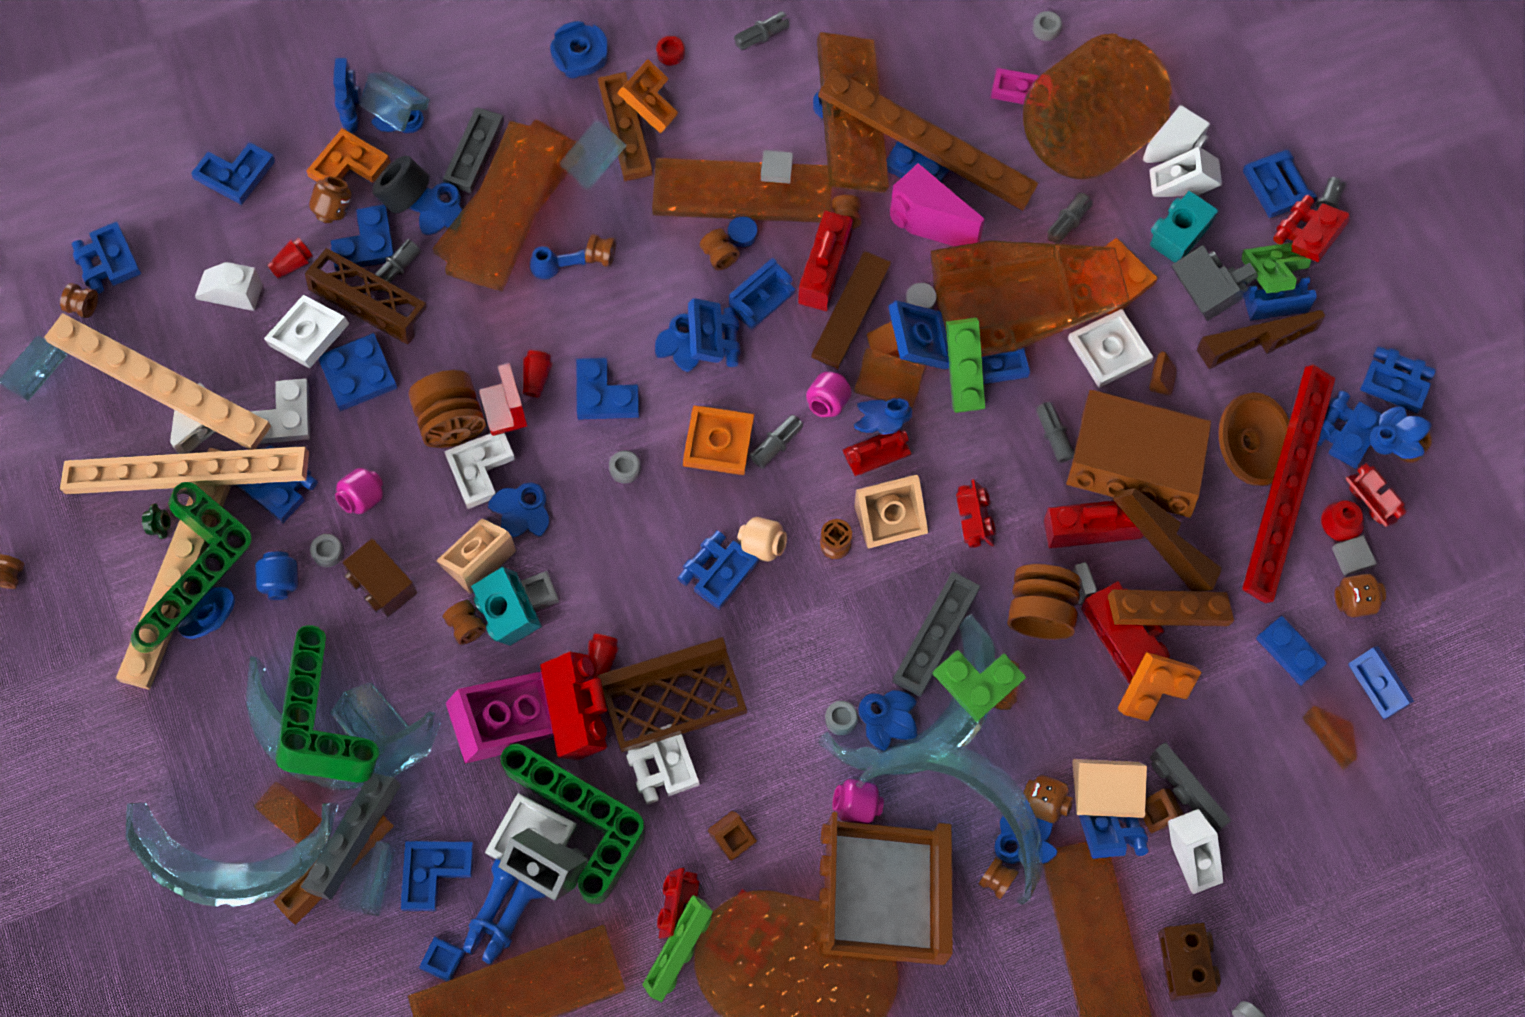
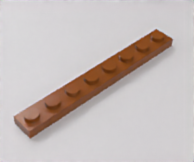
(928, 139)

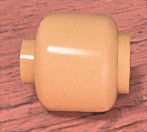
(763, 538)

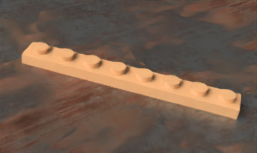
(158, 382)
(172, 469)
(185, 548)

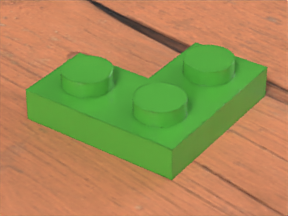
(1275, 266)
(978, 691)

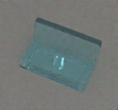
(391, 99)
(592, 154)
(32, 368)
(367, 714)
(367, 881)

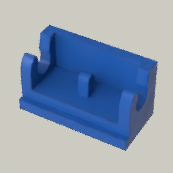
(761, 293)
(1270, 305)

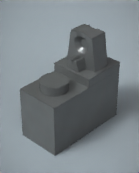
(1209, 286)
(543, 864)

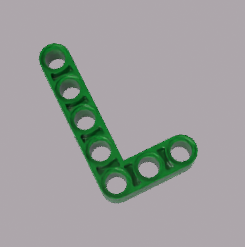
(198, 572)
(313, 751)
(583, 810)

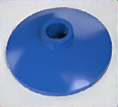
(208, 613)

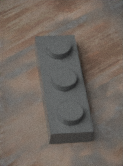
(473, 149)
(1187, 787)

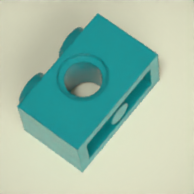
(1176, 241)
(518, 619)

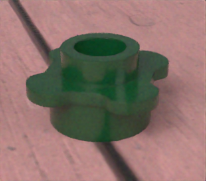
(156, 521)

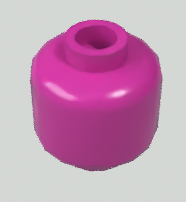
(828, 394)
(359, 491)
(857, 804)

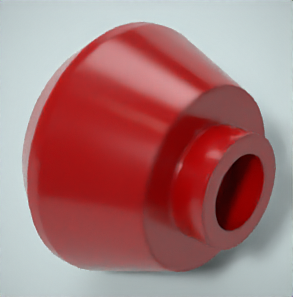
(1342, 520)

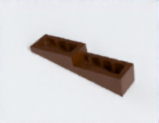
(851, 310)
(1270, 335)
(1161, 531)

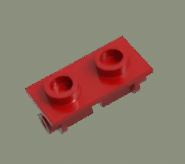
(877, 452)
(975, 502)
(1382, 506)
(678, 892)

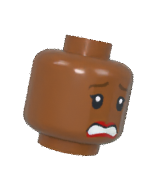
(330, 199)
(1359, 595)
(1048, 798)

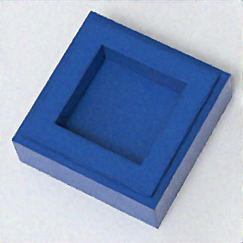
(442, 959)

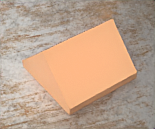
(891, 511)
(477, 553)
(1109, 788)

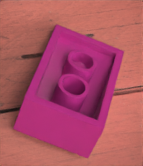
(933, 210)
(499, 715)

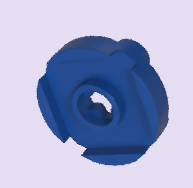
(581, 63)

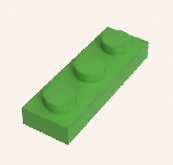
(965, 365)
(678, 949)

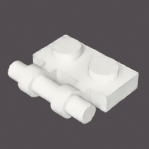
(674, 767)

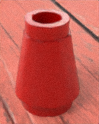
(290, 258)
(535, 372)
(602, 653)

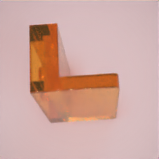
(889, 377)

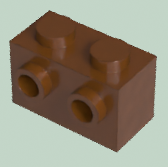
(379, 577)
(1188, 961)

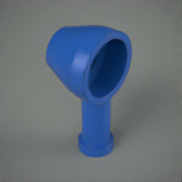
(550, 266)

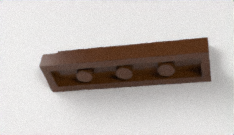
(362, 305)

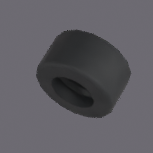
(401, 184)

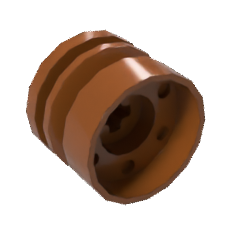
(446, 408)
(1044, 602)

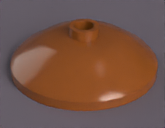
(1253, 437)

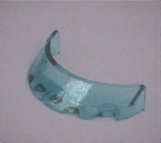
(955, 723)
(395, 752)
(983, 778)
(214, 881)

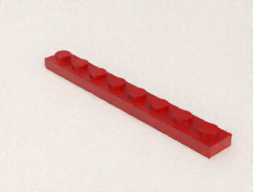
(1288, 484)

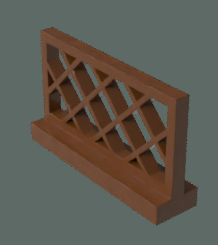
(671, 668)

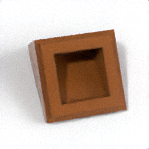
(883, 340)
(1163, 375)
(1160, 809)
(732, 835)

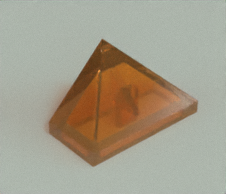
(1334, 734)
(287, 812)

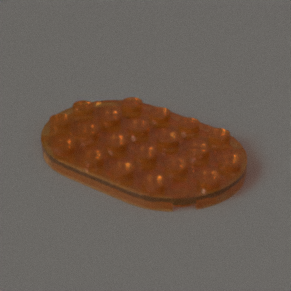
(1097, 106)
(768, 962)

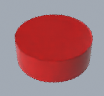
(670, 50)

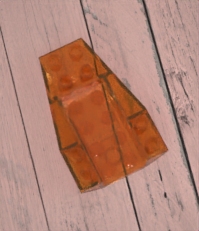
(1025, 288)

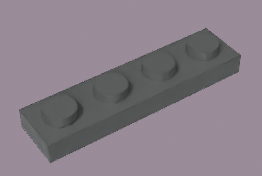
(936, 634)
(350, 836)

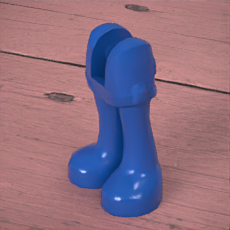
(502, 931)

